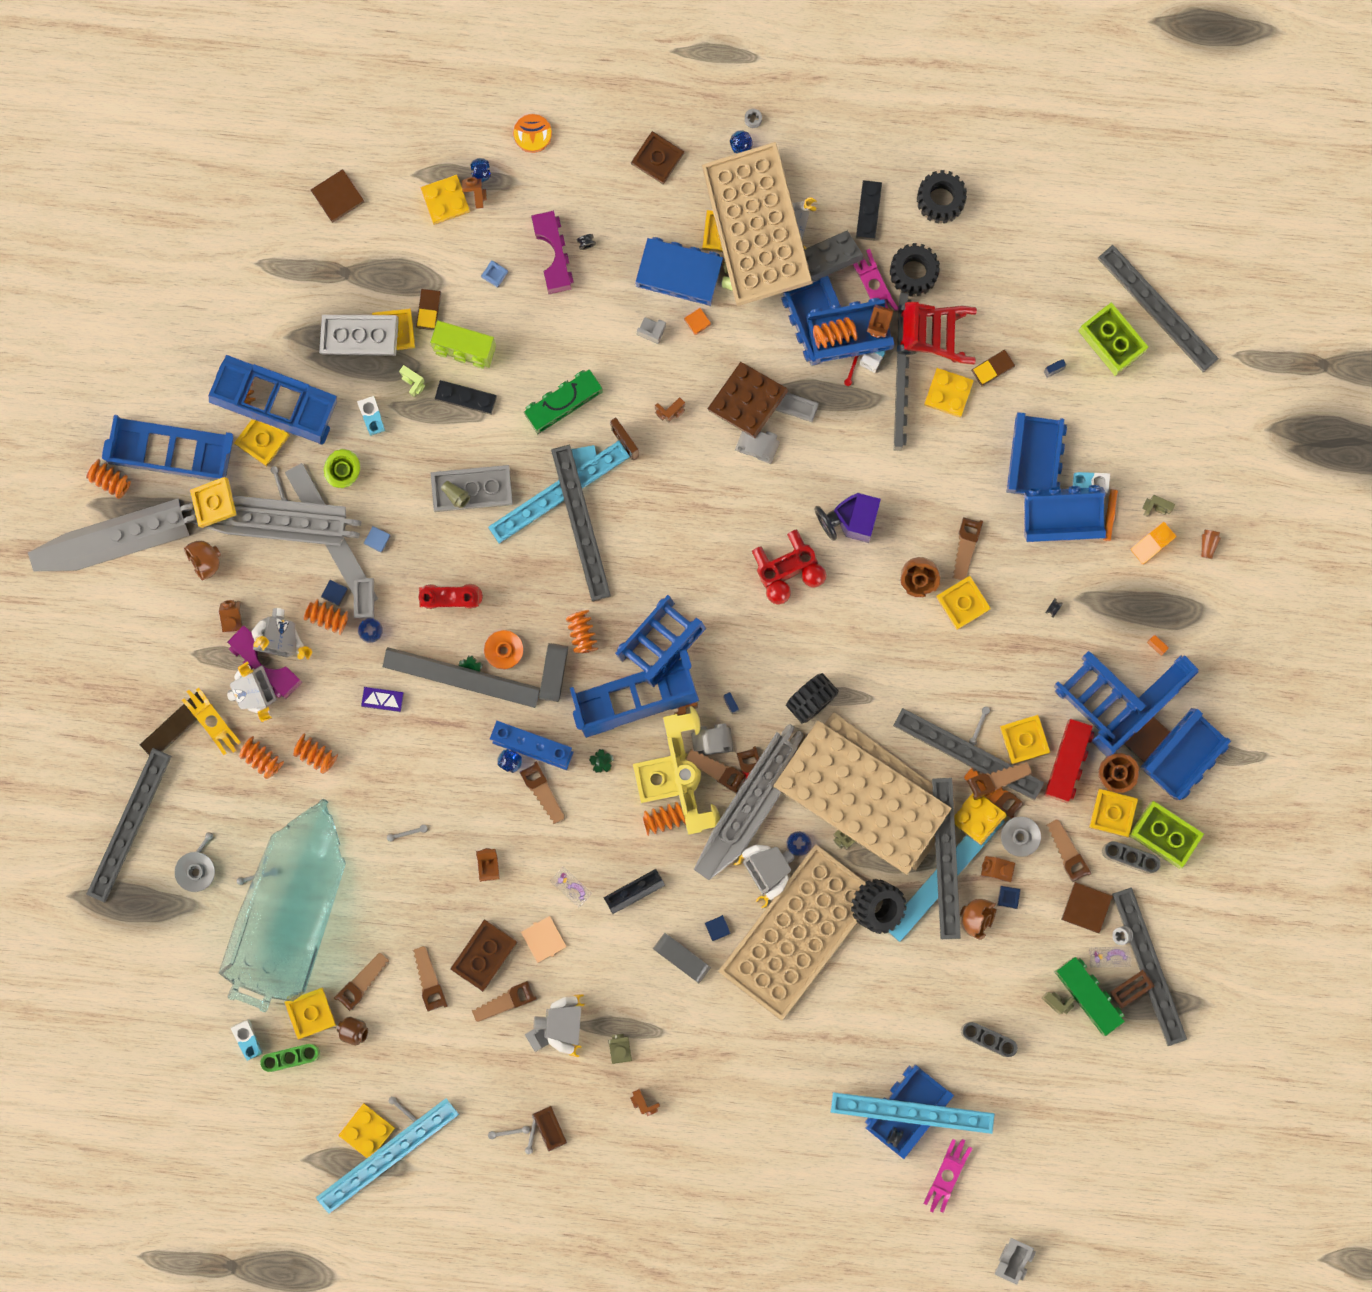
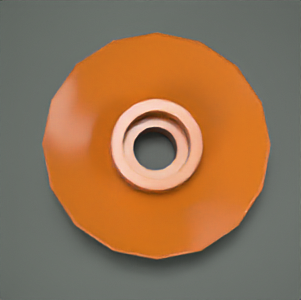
(499, 640)

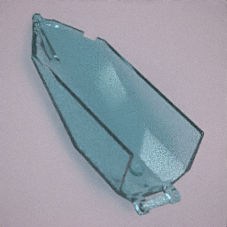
(285, 911)

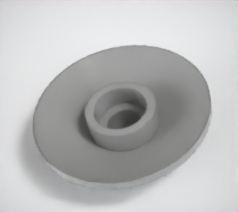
(1028, 829)
(185, 867)

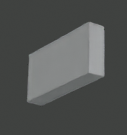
(798, 407)
(363, 598)

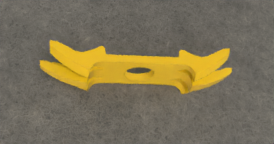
(205, 710)

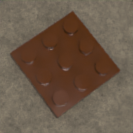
(747, 399)

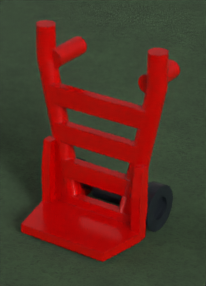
(915, 327)

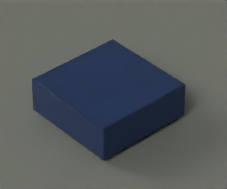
(1055, 368)
(334, 593)
(731, 704)
(1008, 897)
(717, 928)

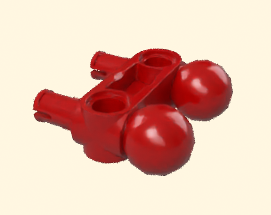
(787, 567)
(466, 596)

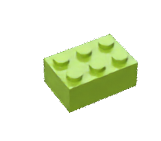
(1113, 339)
(463, 344)
(1166, 834)

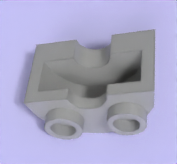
(761, 447)
(713, 740)
(1014, 1260)

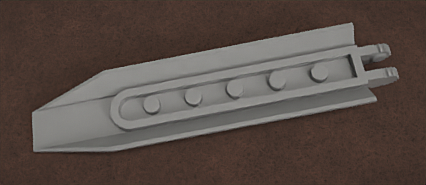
(287, 521)
(114, 538)
(749, 806)

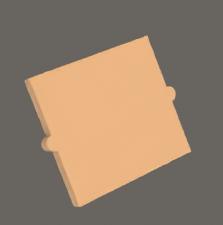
(543, 939)

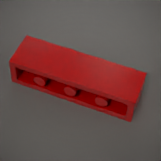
(1068, 761)

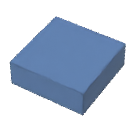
(494, 274)
(377, 539)

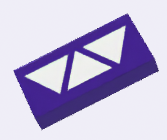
(382, 699)

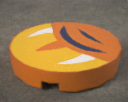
(532, 133)

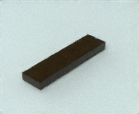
(171, 728)

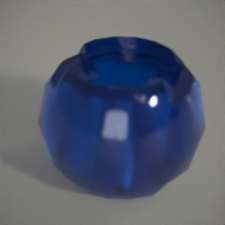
(741, 141)
(480, 168)
(376, 635)
(509, 761)
(793, 838)

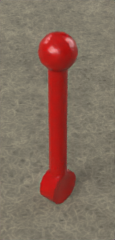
(847, 382)

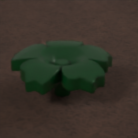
(470, 663)
(601, 761)

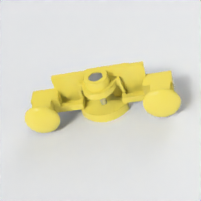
(678, 775)

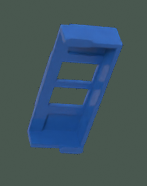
(310, 414)
(129, 445)
(1155, 699)
(595, 710)

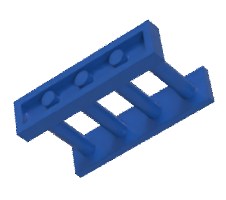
(667, 658)
(1118, 691)
(531, 745)

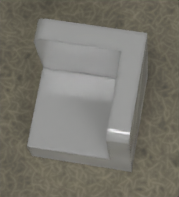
(651, 330)
(537, 1039)

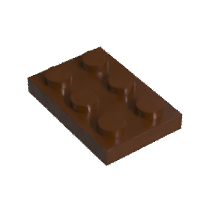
(483, 955)

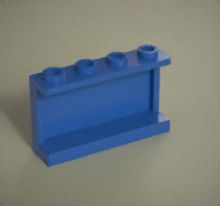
(679, 271)
(801, 302)
(861, 317)
(1035, 453)
(1064, 513)
(1185, 755)
(914, 1088)

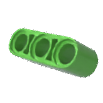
(279, 1056)

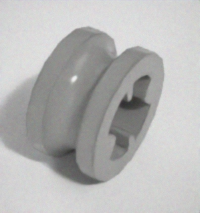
(749, 113)
(1117, 936)

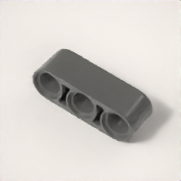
(553, 672)
(1141, 857)
(681, 958)
(999, 1039)

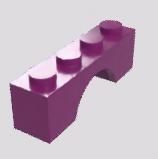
(546, 229)
(281, 679)

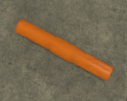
(1110, 514)

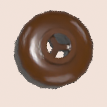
(352, 1031)

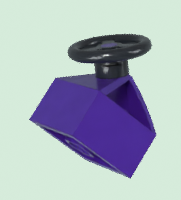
(854, 515)

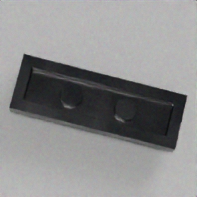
(868, 210)
(465, 397)
(634, 891)

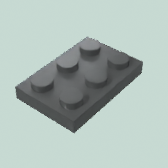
(832, 255)

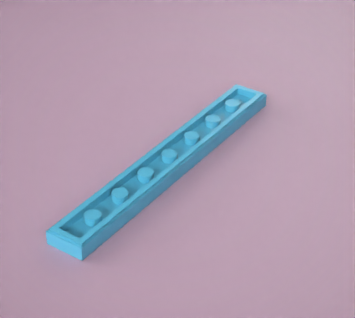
(553, 494)
(928, 893)
(912, 1113)
(387, 1155)

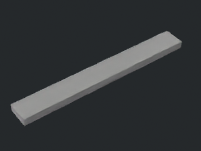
(341, 554)

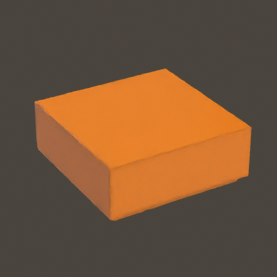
(697, 321)
(1158, 645)

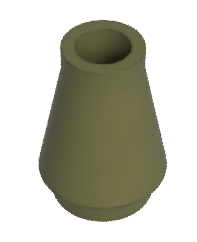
(456, 495)

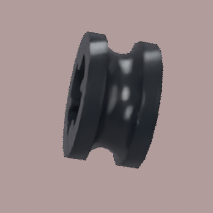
(586, 241)
(1054, 608)
(894, 1136)

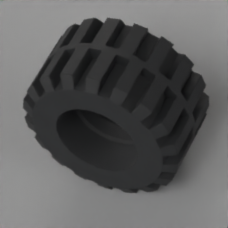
(947, 182)
(918, 254)
(812, 698)
(890, 911)

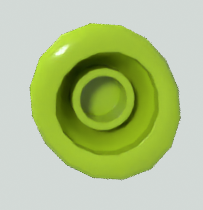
(341, 468)

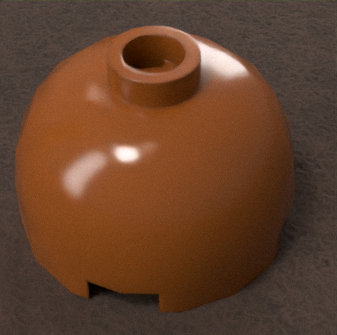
(203, 558)
(920, 577)
(1118, 772)
(977, 917)

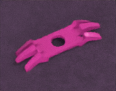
(869, 273)
(949, 1163)

